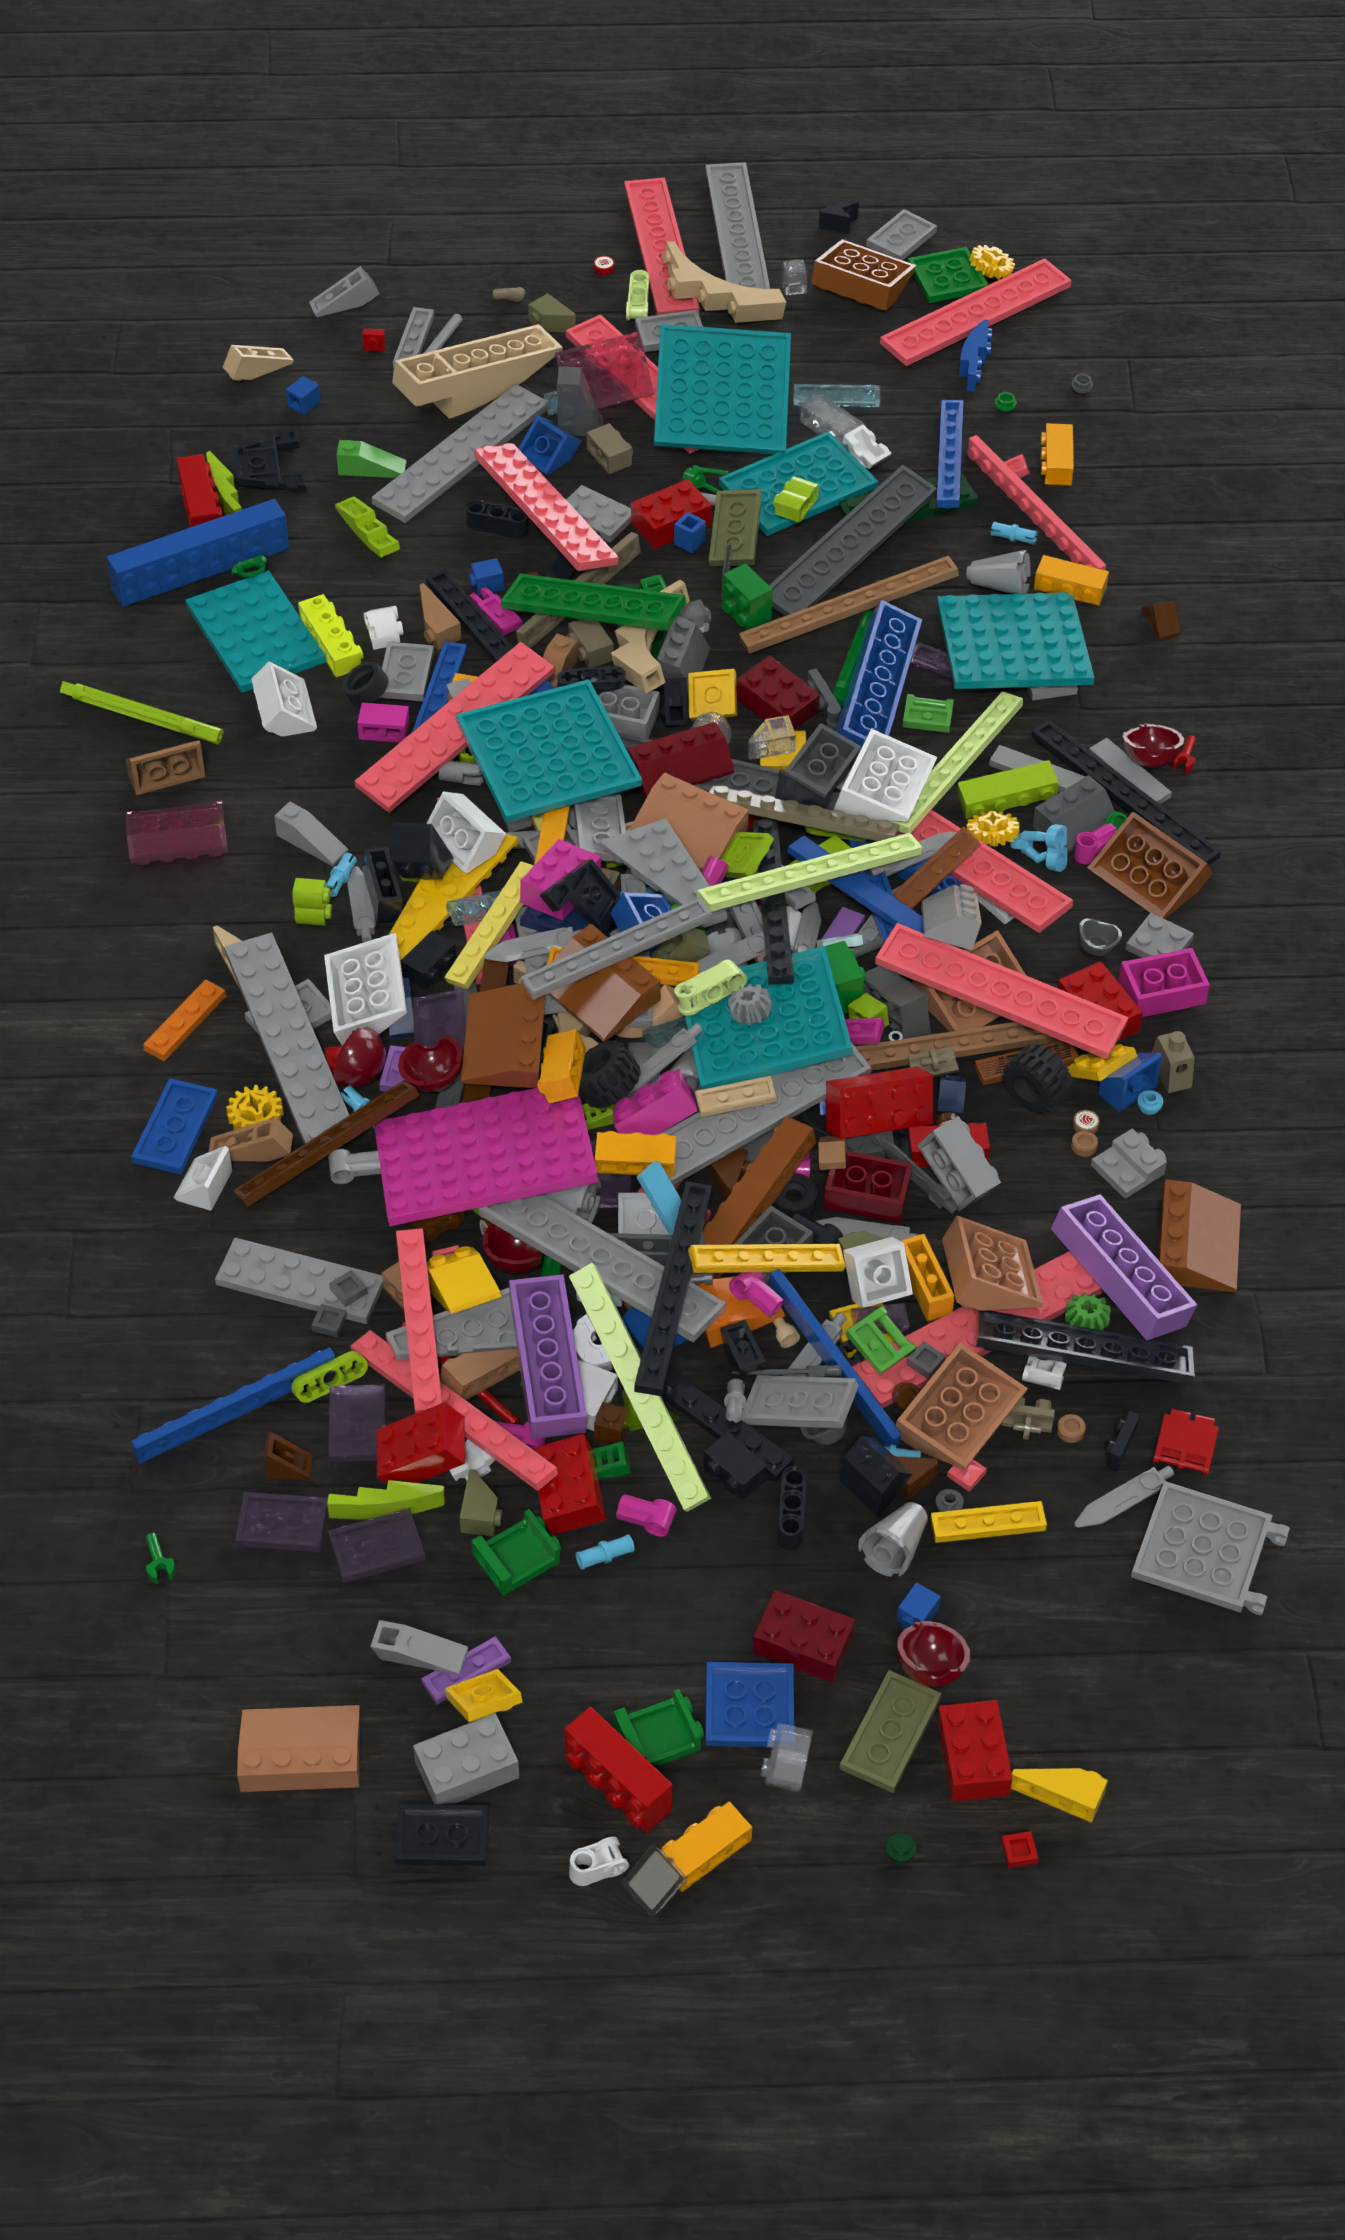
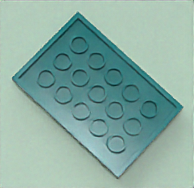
(815, 460)
(253, 626)

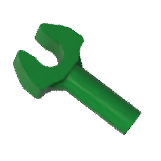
(158, 1561)

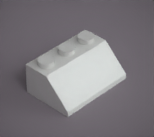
(283, 701)
(465, 830)

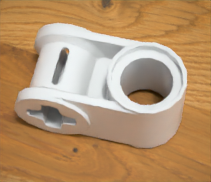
(601, 1857)

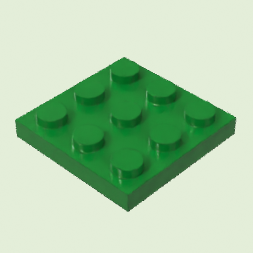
(947, 275)

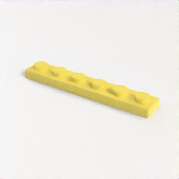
(489, 931)

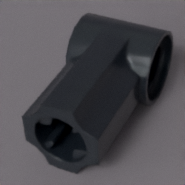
(821, 1234)

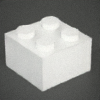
(878, 1272)

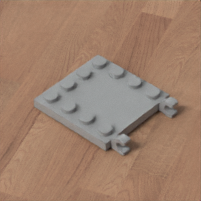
(1206, 1547)

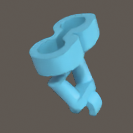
(1055, 841)

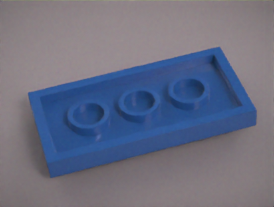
(175, 1126)

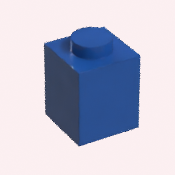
(303, 395)
(689, 532)
(486, 574)
(918, 1606)

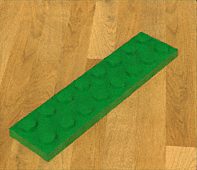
(593, 601)

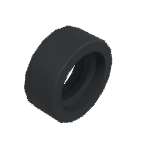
(361, 674)

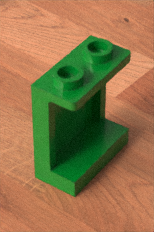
(517, 1553)
(662, 1730)

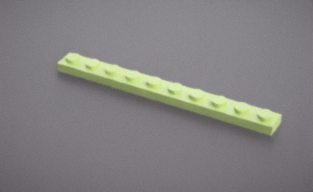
(962, 756)
(809, 872)
(648, 1407)

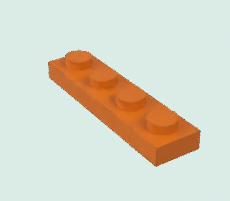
(184, 1020)

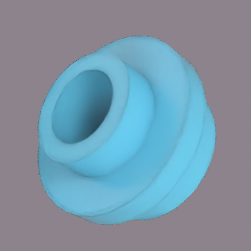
(1150, 1102)

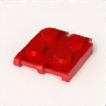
(1186, 1441)

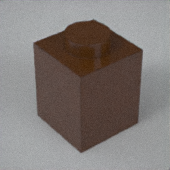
(611, 1424)

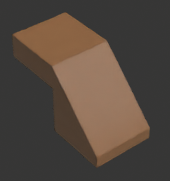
(832, 1153)

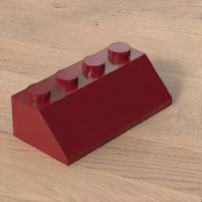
(688, 755)

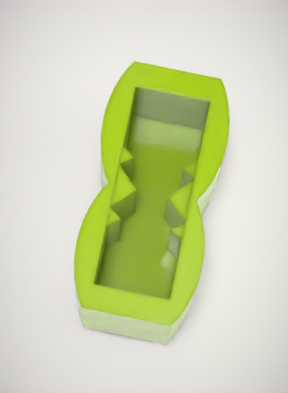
(796, 499)
(311, 901)

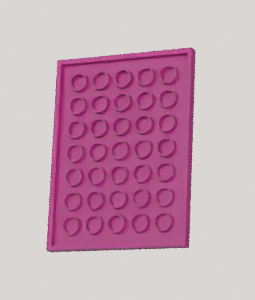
(482, 1154)

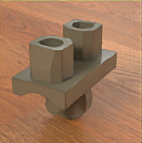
(936, 1062)
(1031, 1418)

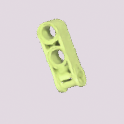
(638, 295)
(709, 987)

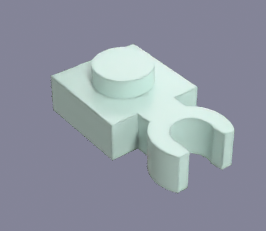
(851, 940)

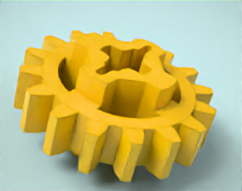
(991, 262)
(993, 828)
(253, 1107)

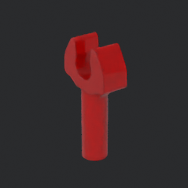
(1184, 756)

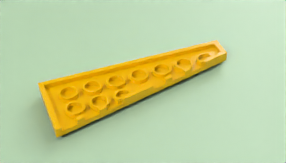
(428, 902)

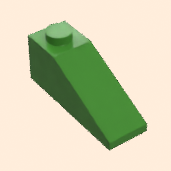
(362, 459)

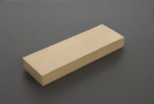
(735, 1096)

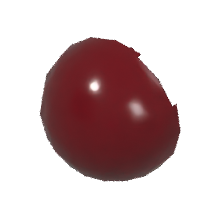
(1153, 745)
(360, 1059)
(433, 1066)
(509, 1252)
(932, 1653)

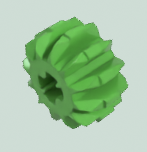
(1088, 1312)

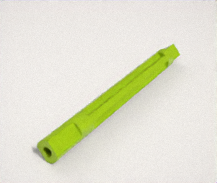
(143, 712)

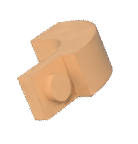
(662, 1012)

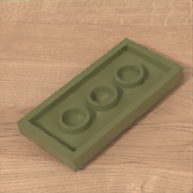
(737, 525)
(890, 1731)

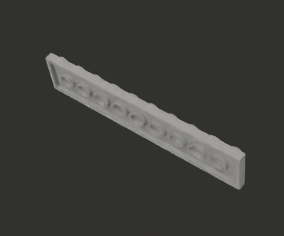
(736, 225)
(455, 455)
(287, 1035)
(715, 1136)
(622, 1268)

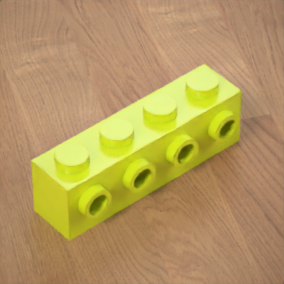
(330, 634)

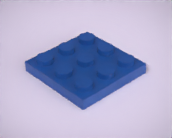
(747, 1702)

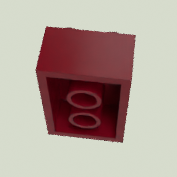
(776, 692)
(869, 1187)
(804, 1636)

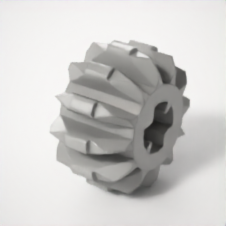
(750, 1004)

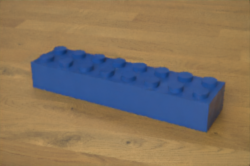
(197, 552)
(879, 673)

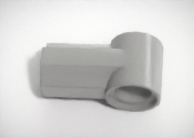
(346, 1166)

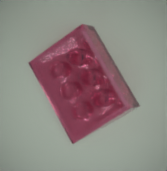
(612, 368)
(176, 833)

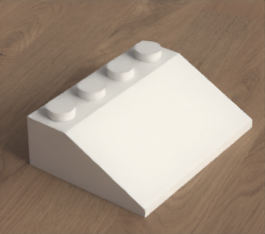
(885, 779)
(365, 986)

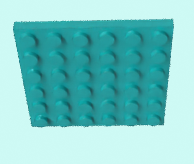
(722, 389)
(1014, 640)
(548, 750)
(799, 1030)

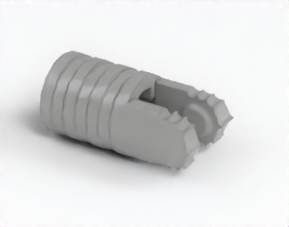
(461, 773)

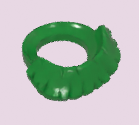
(258, 561)

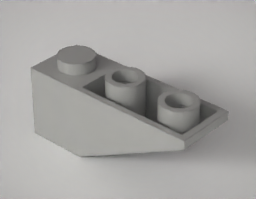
(417, 1648)

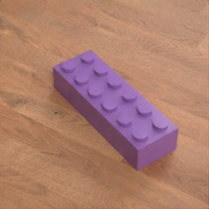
(1123, 1267)
(547, 1356)

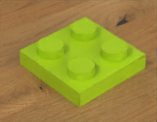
(746, 853)

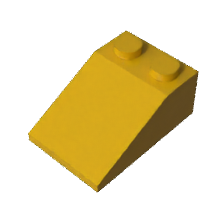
(461, 1280)

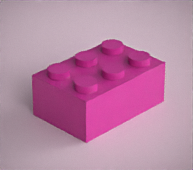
(548, 870)
(1165, 982)
(656, 1106)

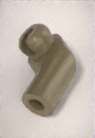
(513, 294)

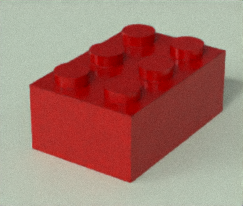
(658, 512)
(1101, 988)
(421, 1445)
(574, 1494)
(974, 1750)

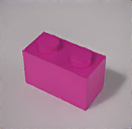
(383, 722)

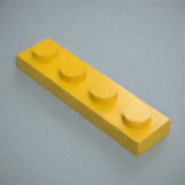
(988, 1521)

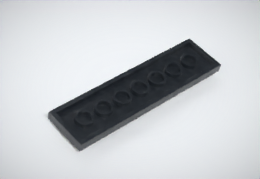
(1085, 1347)

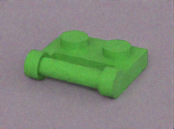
(928, 714)
(875, 1345)

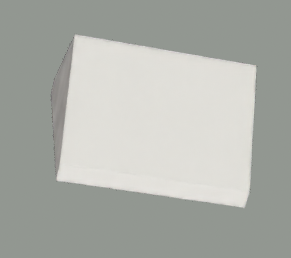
(205, 1179)

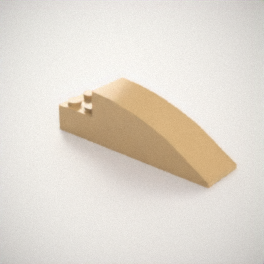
(474, 371)

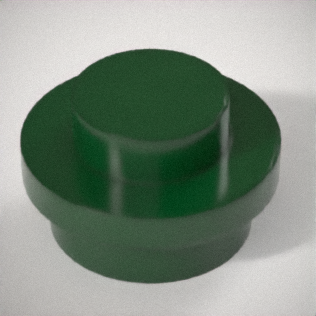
(901, 1848)

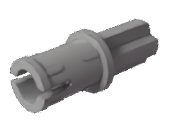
(735, 1400)

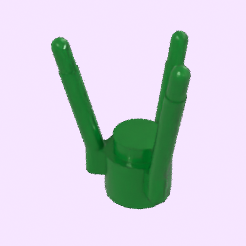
(698, 479)

